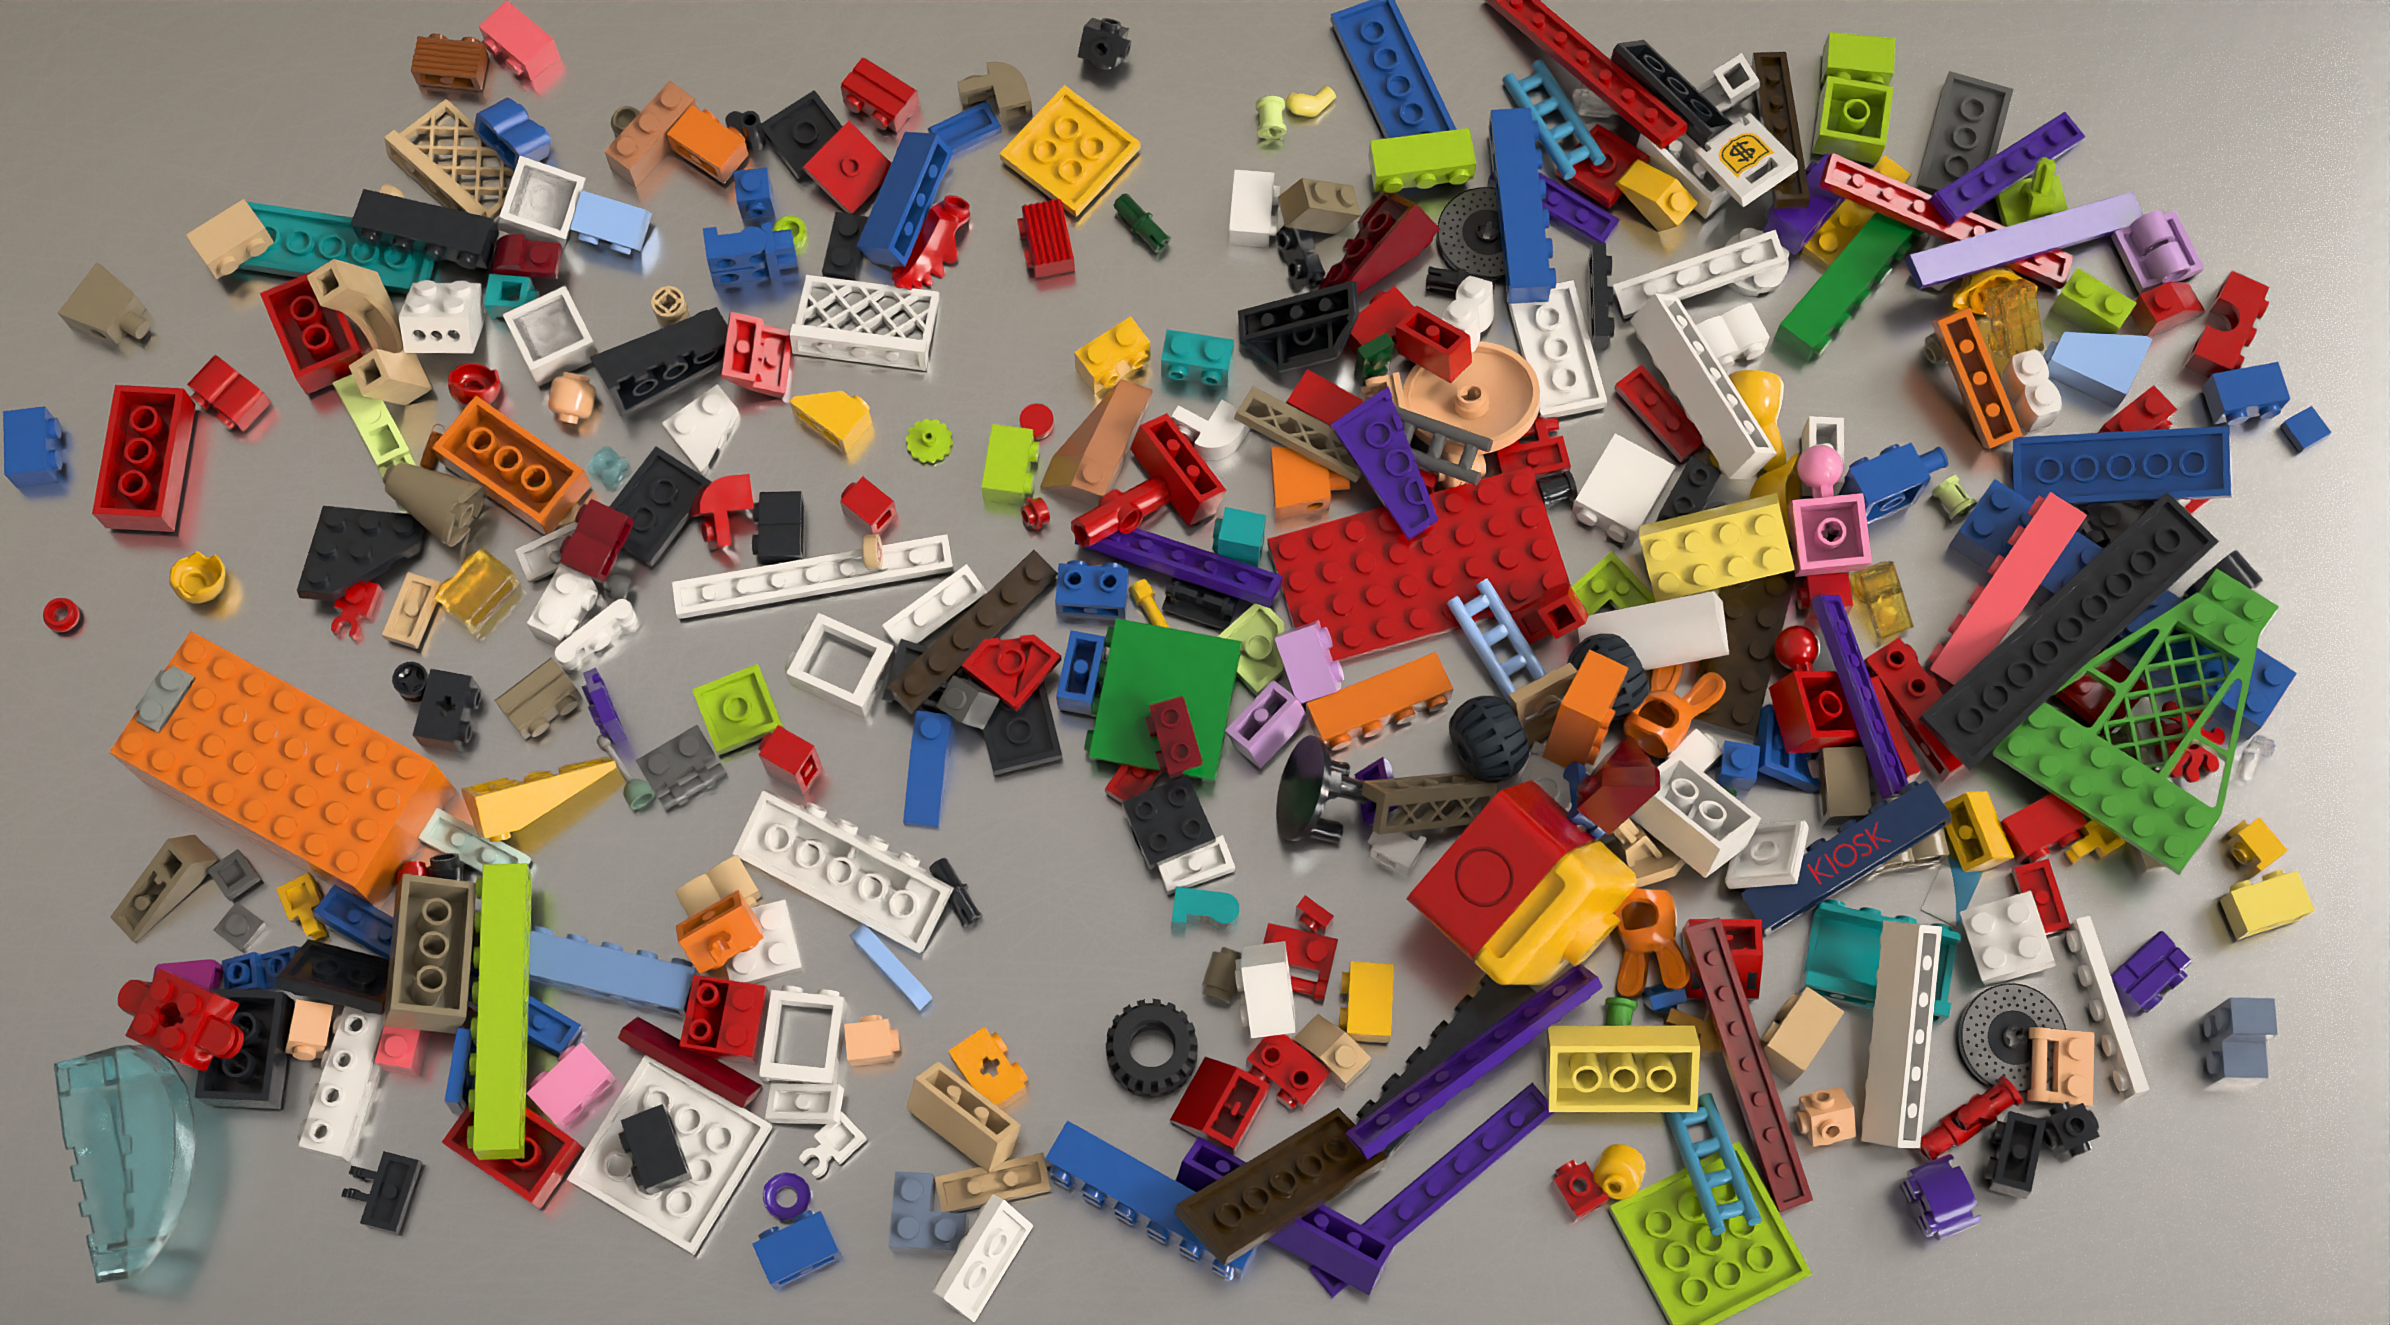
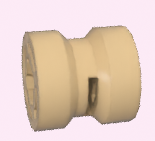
(675, 310)

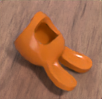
(1664, 716)
(1648, 927)

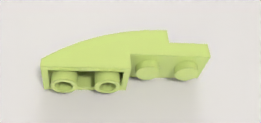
(373, 426)

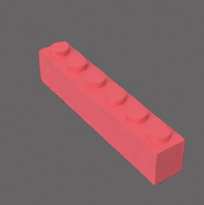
(2009, 589)

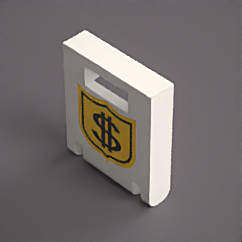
(1741, 152)

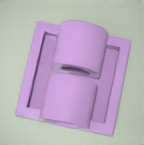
(2157, 250)

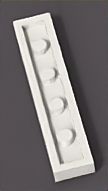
(1702, 272)
(2106, 1008)

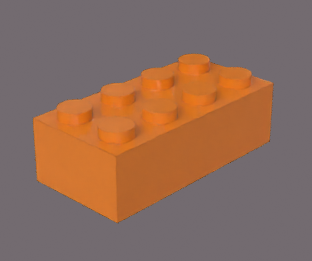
(512, 466)

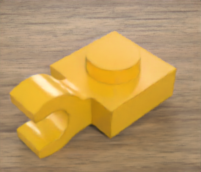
(2097, 839)
(299, 901)

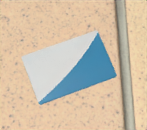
(1951, 892)

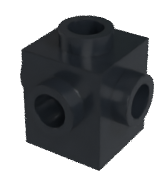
(1104, 43)
(2059, 1135)

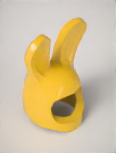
(1763, 397)

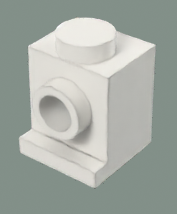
(1397, 850)

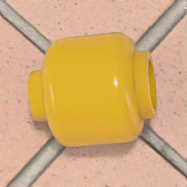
(1620, 1171)

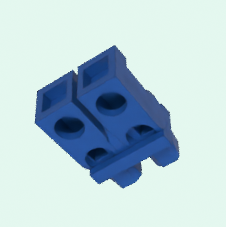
(748, 254)

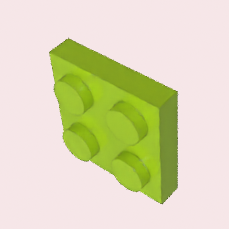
(737, 709)

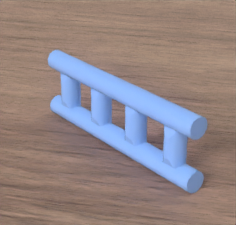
(1482, 642)

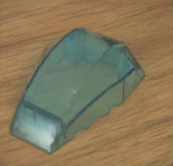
(132, 1151)

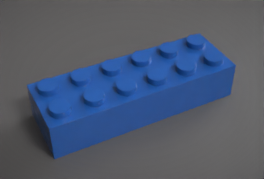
(1133, 1191)

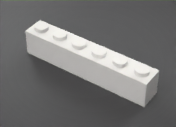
(1702, 387)
(1901, 1034)

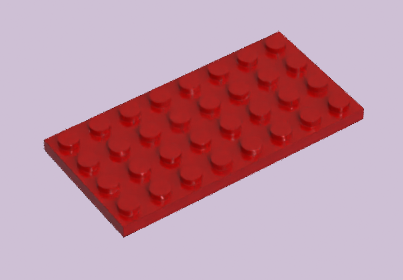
(1391, 591)

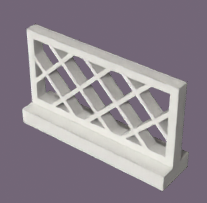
(860, 343)

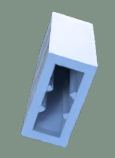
(2097, 363)

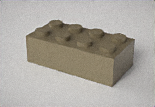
(430, 954)

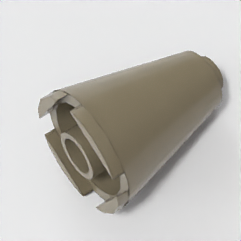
(435, 499)

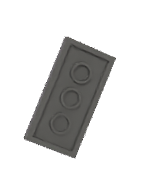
(1964, 130)

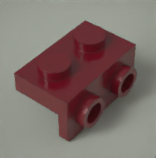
(1176, 737)

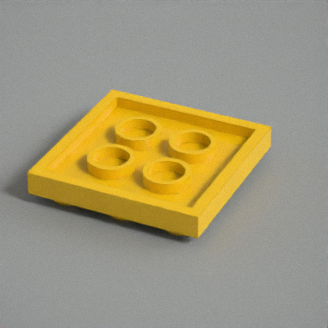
(1070, 150)

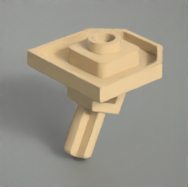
(1644, 854)

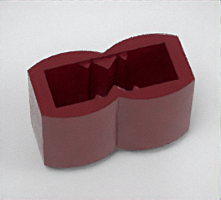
(596, 540)

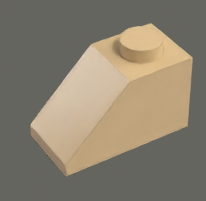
(1334, 1050)

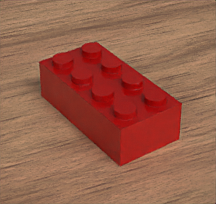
(144, 458)

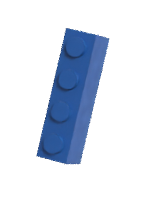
(904, 198)

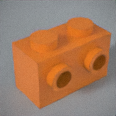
(708, 143)

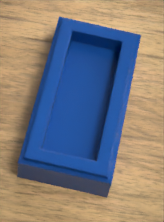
(968, 127)

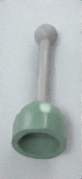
(636, 791)

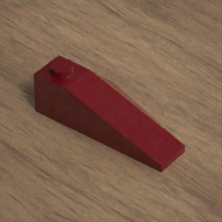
(1389, 236)

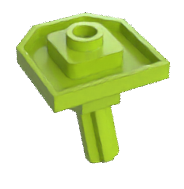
(2032, 196)

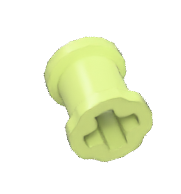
(1271, 120)
(1954, 497)

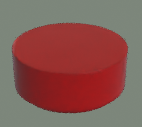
(1038, 418)

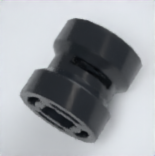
(407, 678)

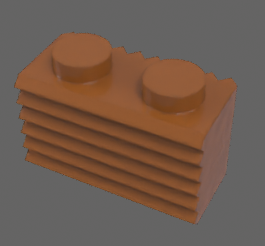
(449, 62)

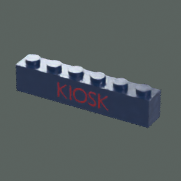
(1851, 854)

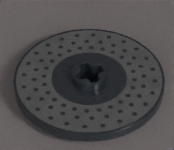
(1462, 233)
(1985, 1028)

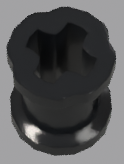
(1558, 489)

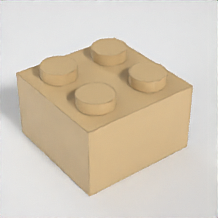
(1802, 1030)

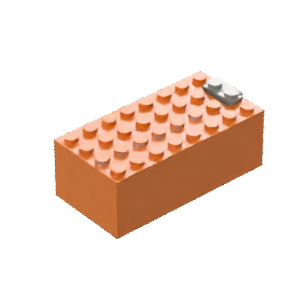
(282, 769)

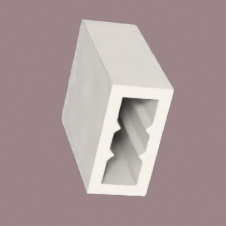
(1622, 489)

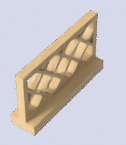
(436, 178)

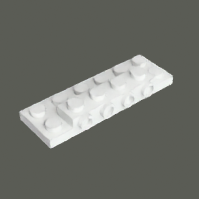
(844, 868)

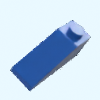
(928, 768)

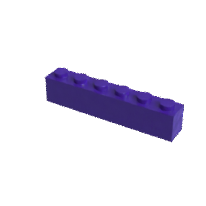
(1319, 1237)

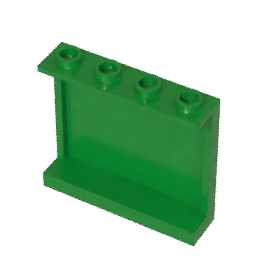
(1154, 666)

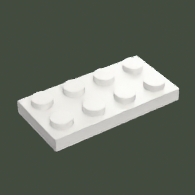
(1560, 352)

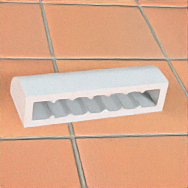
(1667, 630)

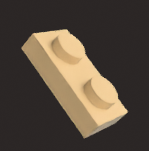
(411, 610)

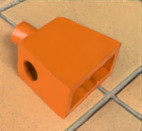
(1301, 483)

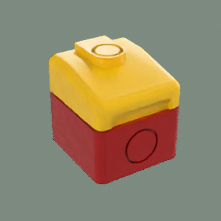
(1524, 889)

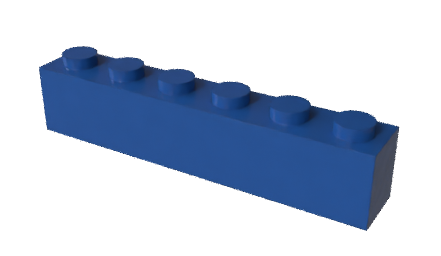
(1520, 206)

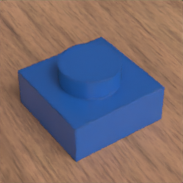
(1663, 998)

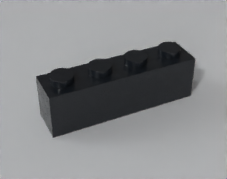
(425, 229)

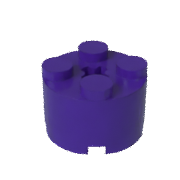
(1942, 1198)

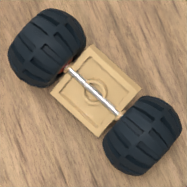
(1497, 737)

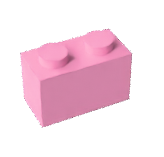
(570, 1085)

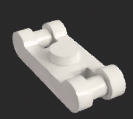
(595, 634)

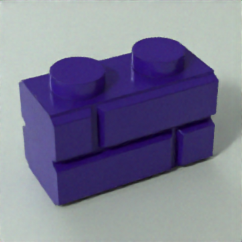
(2148, 972)

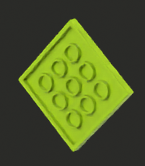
(1702, 1274)

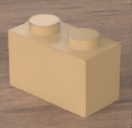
(230, 239)

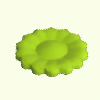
(929, 441)

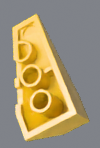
(510, 805)

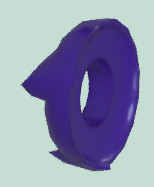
(790, 1181)

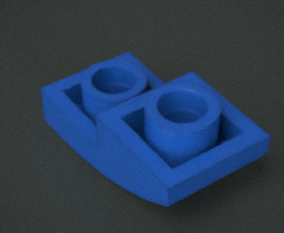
(256, 970)

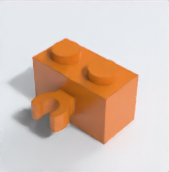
(719, 932)

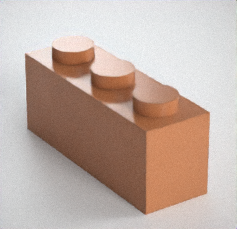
(645, 139)

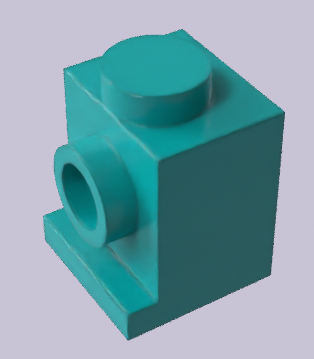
(503, 290)

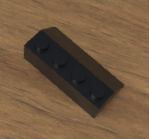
(1672, 89)

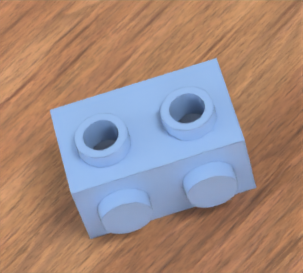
(610, 221)

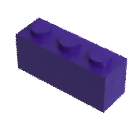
(1799, 225)

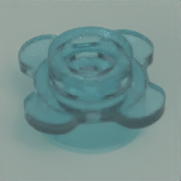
(603, 457)

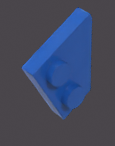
(1773, 757)

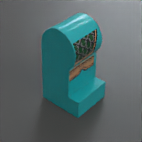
(1204, 906)

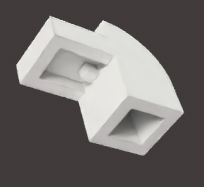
(1731, 84)
(1215, 437)

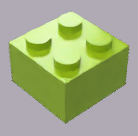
(1853, 119)

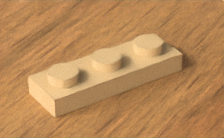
(1008, 1181)

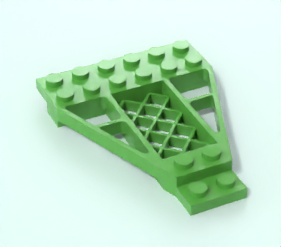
(2121, 789)

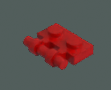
(1545, 455)

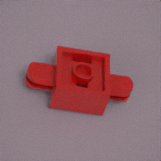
(181, 1019)

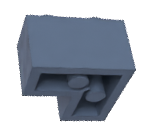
(2239, 1038)
(915, 1224)

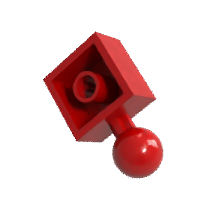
(1809, 702)

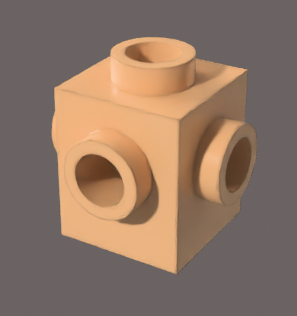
(1826, 1116)

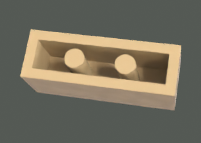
(963, 1116)

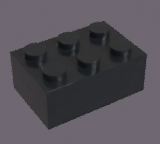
(258, 1070)

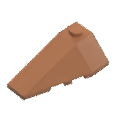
(1096, 451)

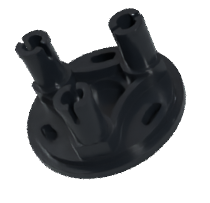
(1307, 785)

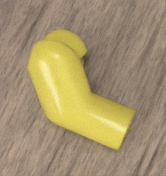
(1310, 105)

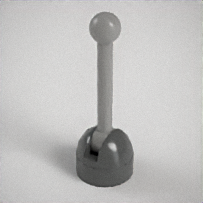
(614, 586)

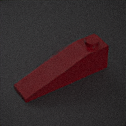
(1618, 786)

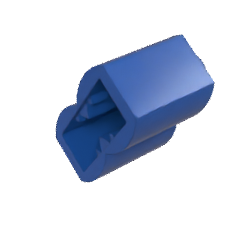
(511, 133)

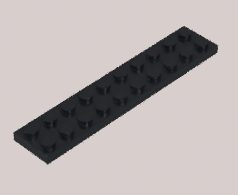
(2068, 631)

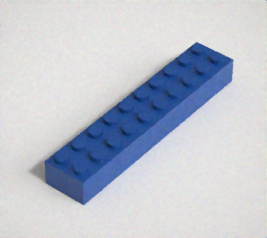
(1986, 536)

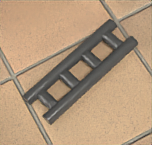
(1442, 432)

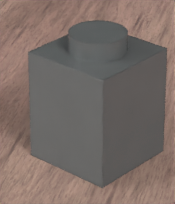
(968, 702)

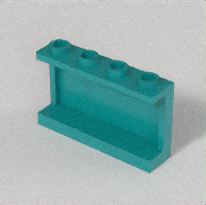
(1845, 955)

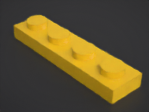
(1847, 221)

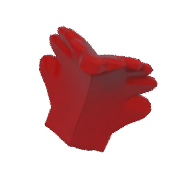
(934, 244)

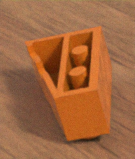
(1585, 712)

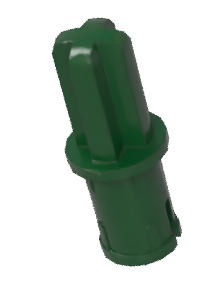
(1141, 222)

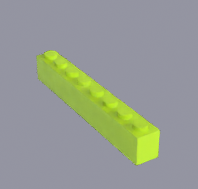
(502, 1012)

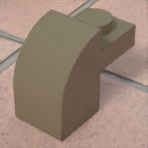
(1001, 84)

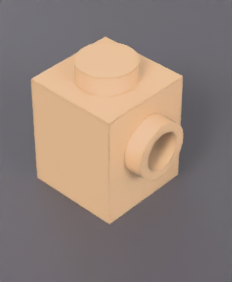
(308, 1030)
(871, 1041)

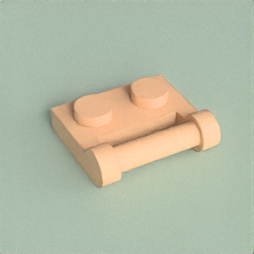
(2071, 1066)

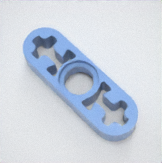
(890, 966)

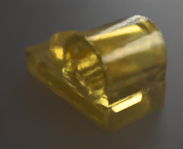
(1884, 597)

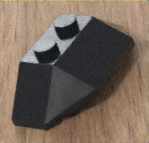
(1301, 327)

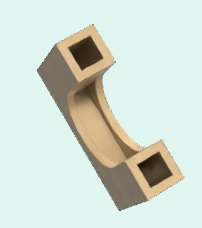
(360, 294)

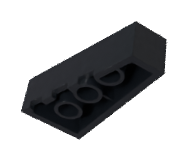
(661, 360)

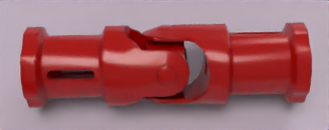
(1978, 1113)

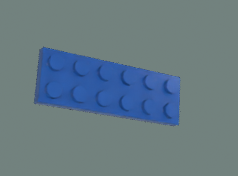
(1391, 69)
(2125, 465)

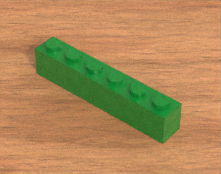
(1845, 285)

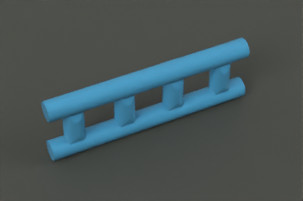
(1556, 101)
(1703, 1182)

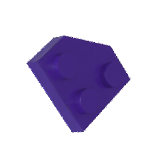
(601, 707)

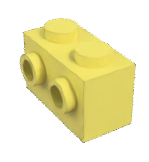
(2266, 904)

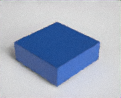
(2306, 429)

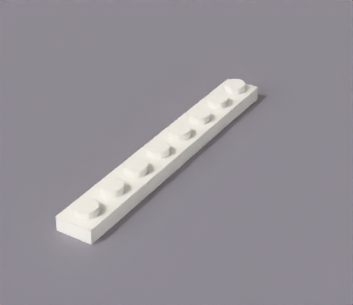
(809, 577)

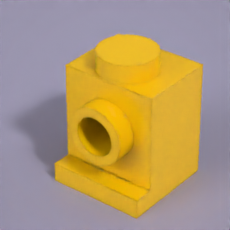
(2255, 845)

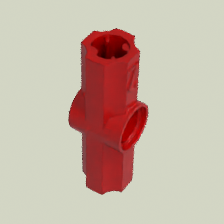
(1120, 511)

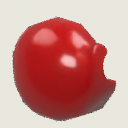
(471, 381)

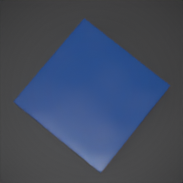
(459, 1077)

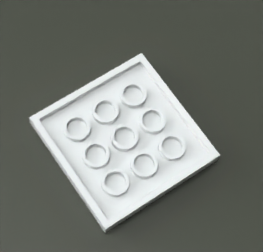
(714, 1137)

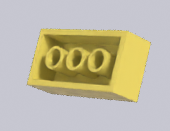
(1716, 547)
(1622, 1068)

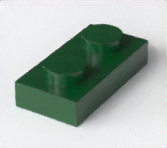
(1374, 358)

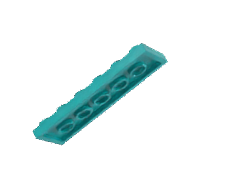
(312, 239)

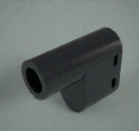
(750, 126)

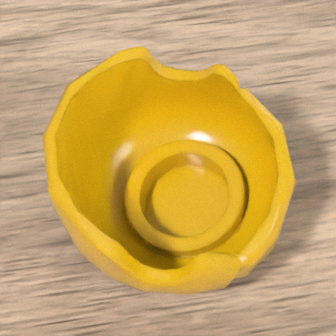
(197, 578)

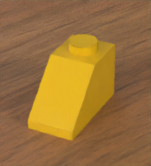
(1656, 195)
(834, 416)

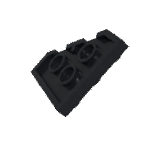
(355, 548)

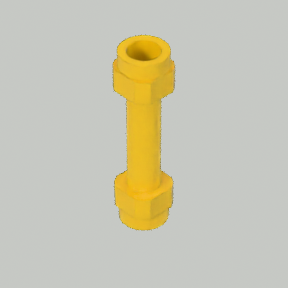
(1143, 596)

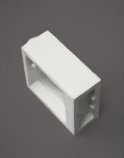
(871, 681)
(794, 1074)

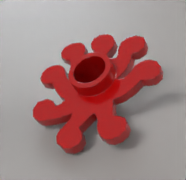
(2195, 752)

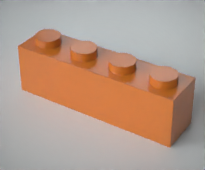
(1976, 378)
(1380, 701)

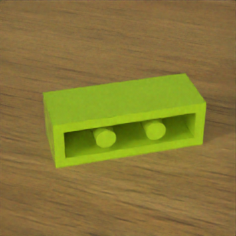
(1422, 160)

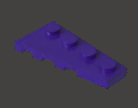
(1383, 455)

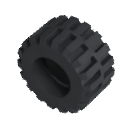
(1151, 1017)

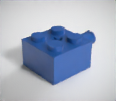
(1892, 478)

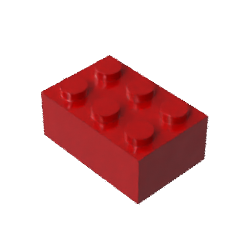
(313, 337)
(545, 1160)

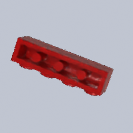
(1911, 695)

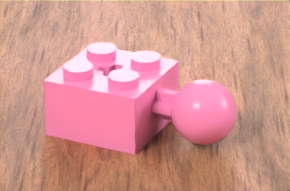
(1843, 516)

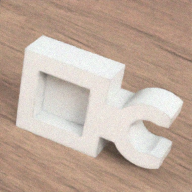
(836, 1142)

